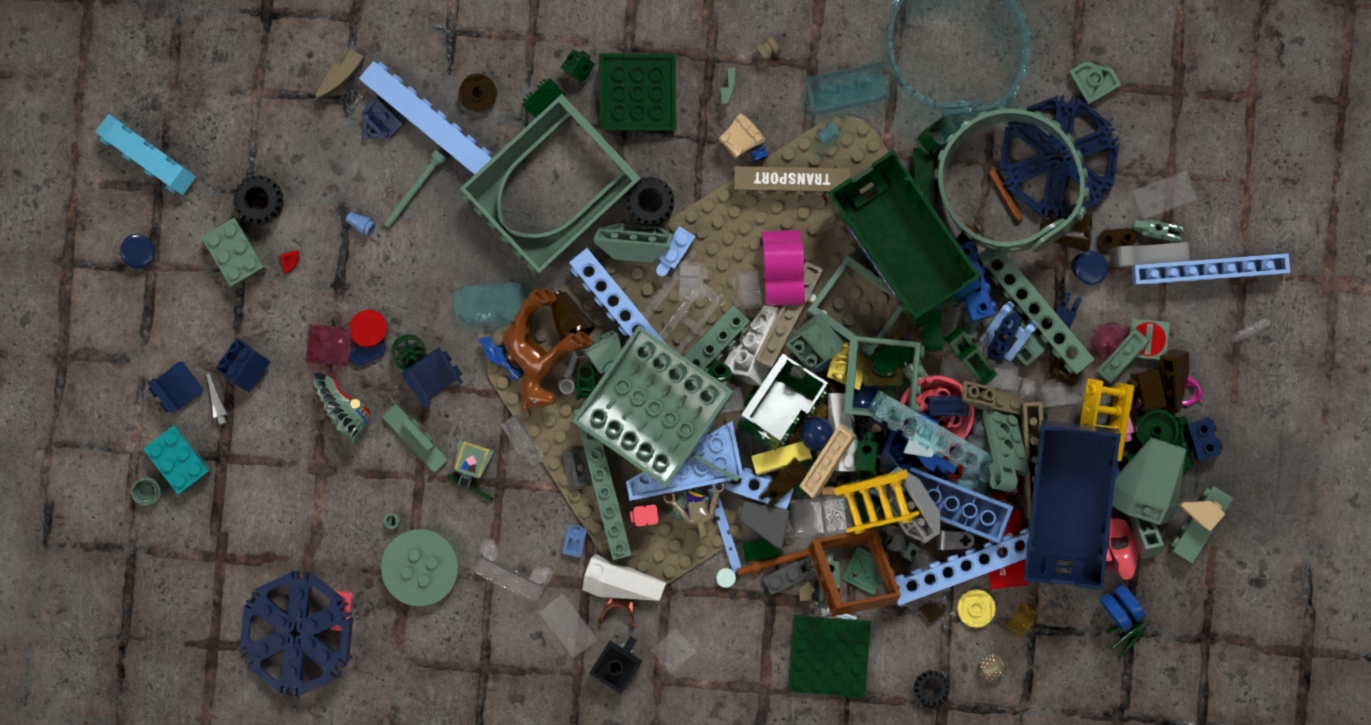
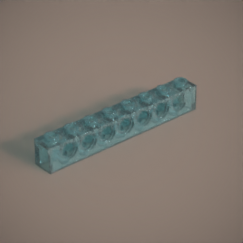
(884, 404)

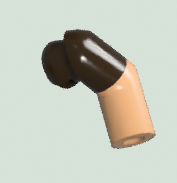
(829, 489)

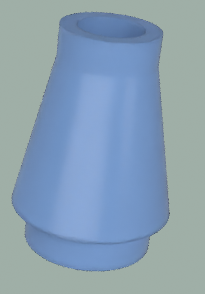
(361, 223)

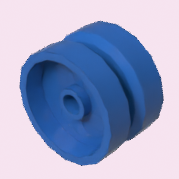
(1124, 606)

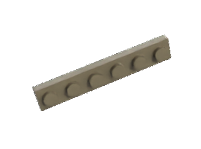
(786, 321)

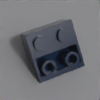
(242, 365)

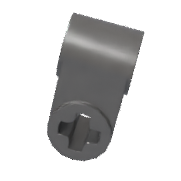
(951, 540)

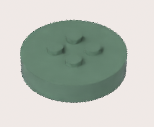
(420, 567)

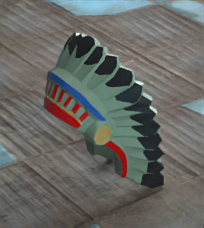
(345, 412)

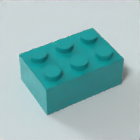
(177, 459)

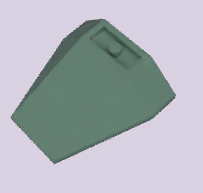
(1151, 482)

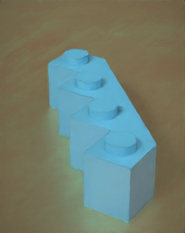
(145, 154)

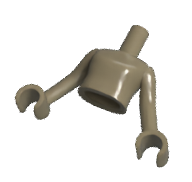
(698, 511)

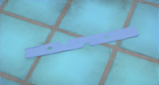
(727, 538)

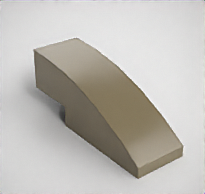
(340, 74)

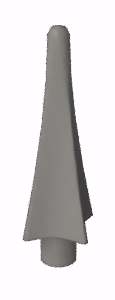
(217, 407)

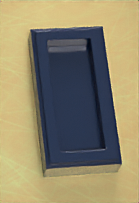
(946, 406)

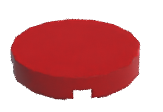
(368, 328)

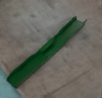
(479, 492)

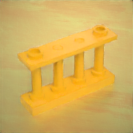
(1118, 413)
(879, 484)

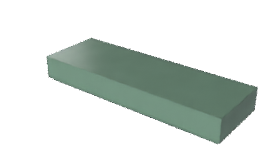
(1123, 356)

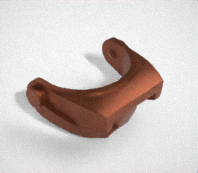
(614, 602)

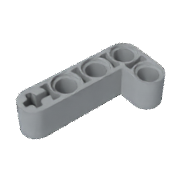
(1151, 254)

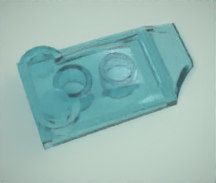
(488, 303)

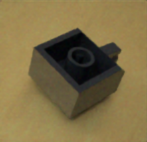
(615, 653)

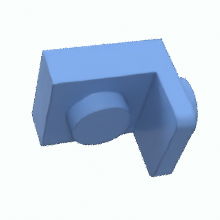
(574, 540)

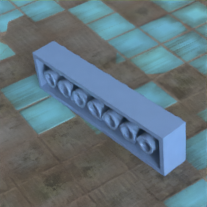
(963, 506)

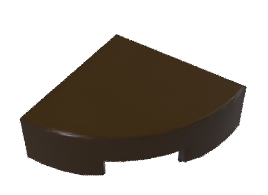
(931, 611)

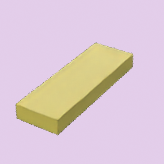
(778, 459)

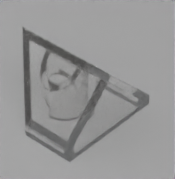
(978, 427)

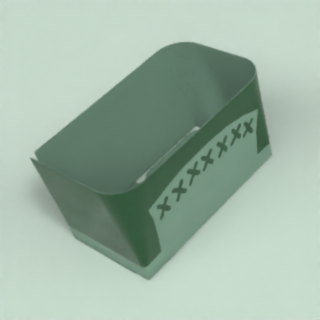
(943, 127)

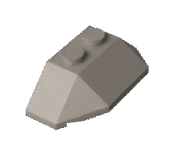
(927, 523)

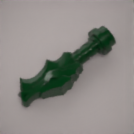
(1182, 441)

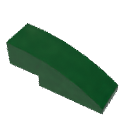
(970, 356)

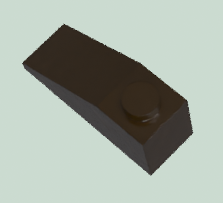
(1174, 376)

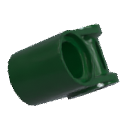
(585, 384)

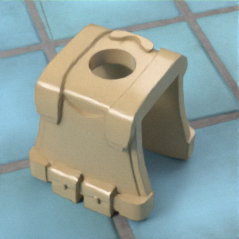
(741, 136)

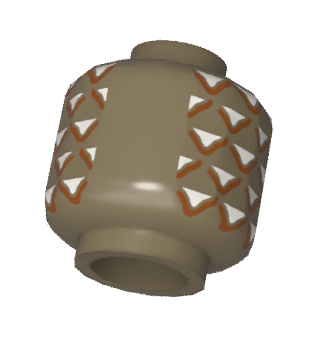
(993, 667)

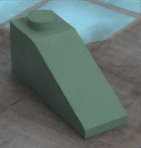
(1146, 537)

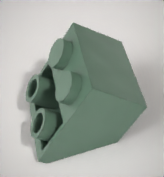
(815, 342)

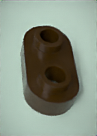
(1117, 238)

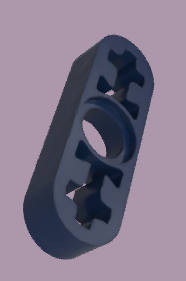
(1010, 332)

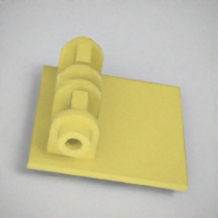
(839, 366)

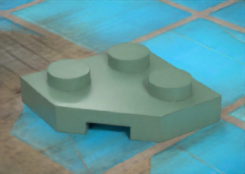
(1094, 80)

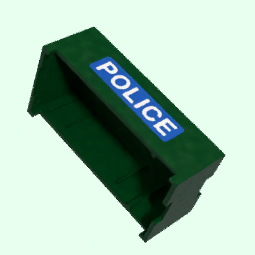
(905, 240)

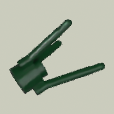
(1136, 631)

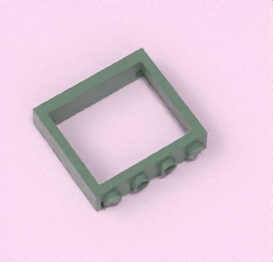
(841, 331)
(852, 367)

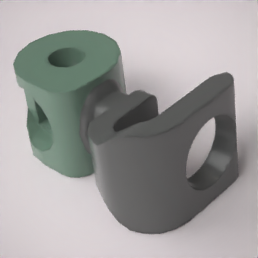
(907, 550)

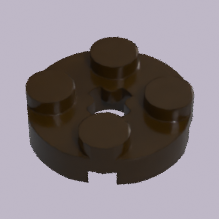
(484, 84)

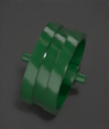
(408, 350)

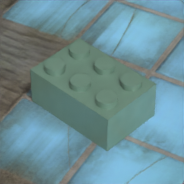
(233, 252)

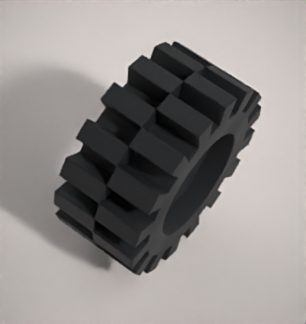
(864, 421)
(934, 699)

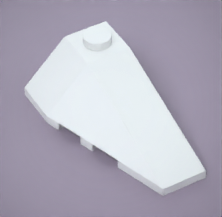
(742, 359)
(837, 417)
(615, 580)

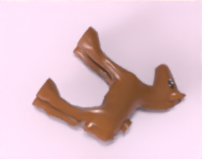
(531, 356)

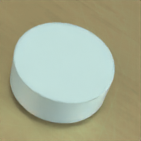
(726, 577)

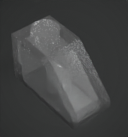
(1057, 394)

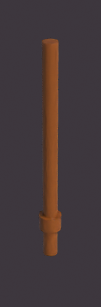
(758, 566)

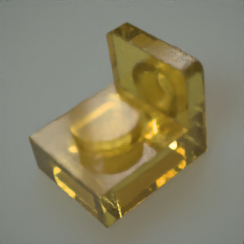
(1021, 620)

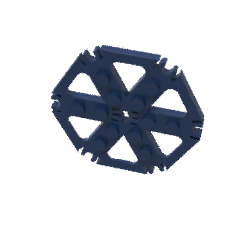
(1057, 174)
(307, 625)

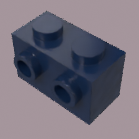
(1203, 438)

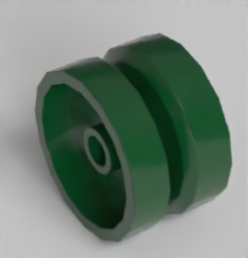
(1162, 419)

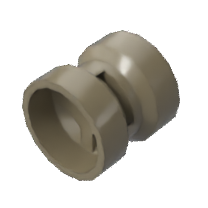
(768, 48)

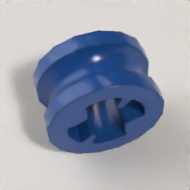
(759, 154)

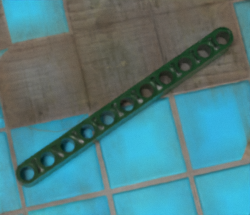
(925, 180)

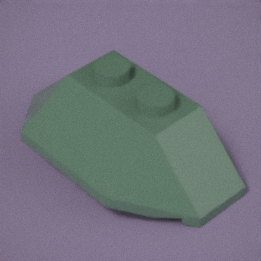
(633, 241)

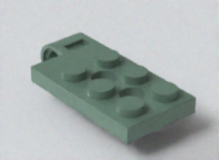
(1006, 449)

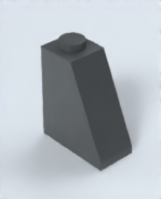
(765, 522)

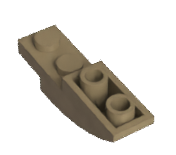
(988, 397)

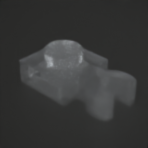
(820, 609)

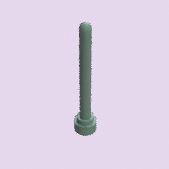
(436, 160)

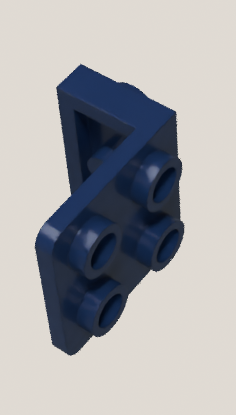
(175, 388)

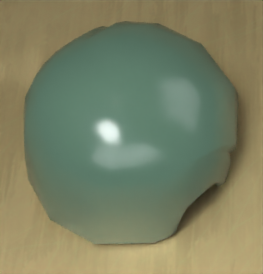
(145, 491)

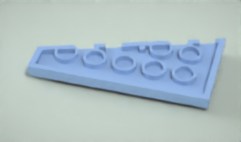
(717, 447)

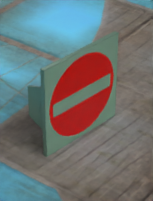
(1156, 332)

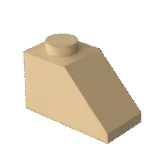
(1204, 512)

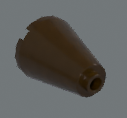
(1078, 237)
(569, 317)

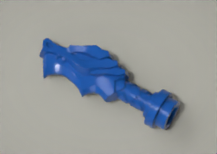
(496, 355)

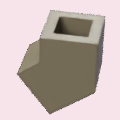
(806, 591)

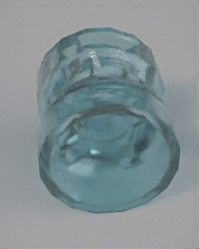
(829, 133)

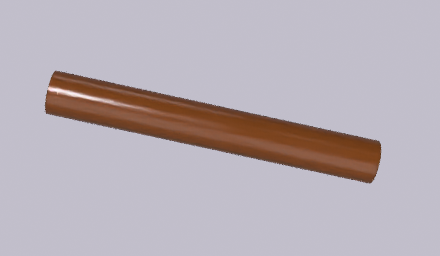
(1005, 195)

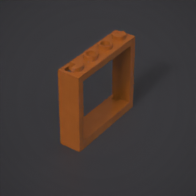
(826, 580)

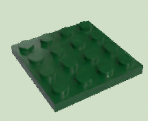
(637, 92)
(829, 656)

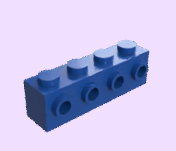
(978, 303)

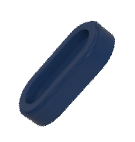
(362, 355)

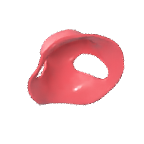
(1125, 559)

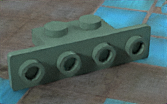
(420, 443)

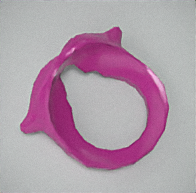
(1198, 393)

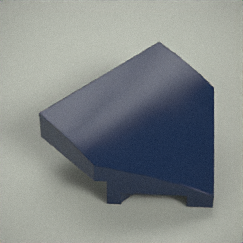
(379, 120)

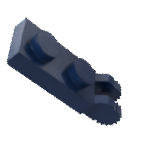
(1065, 315)

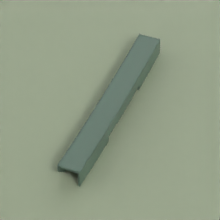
(701, 459)

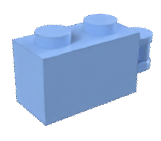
(680, 244)

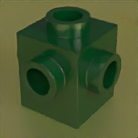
(578, 65)

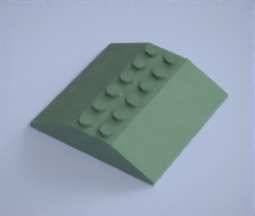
(653, 406)

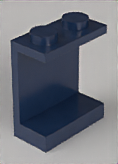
(431, 375)

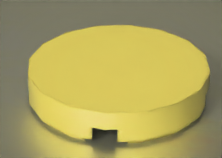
(976, 608)

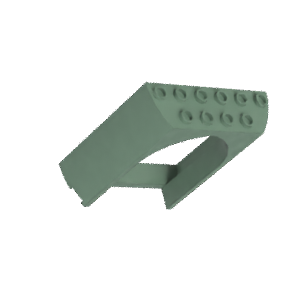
(488, 185)

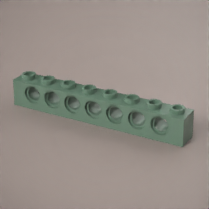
(1083, 357)
(605, 495)

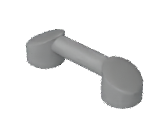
(565, 384)

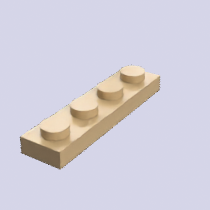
(827, 461)

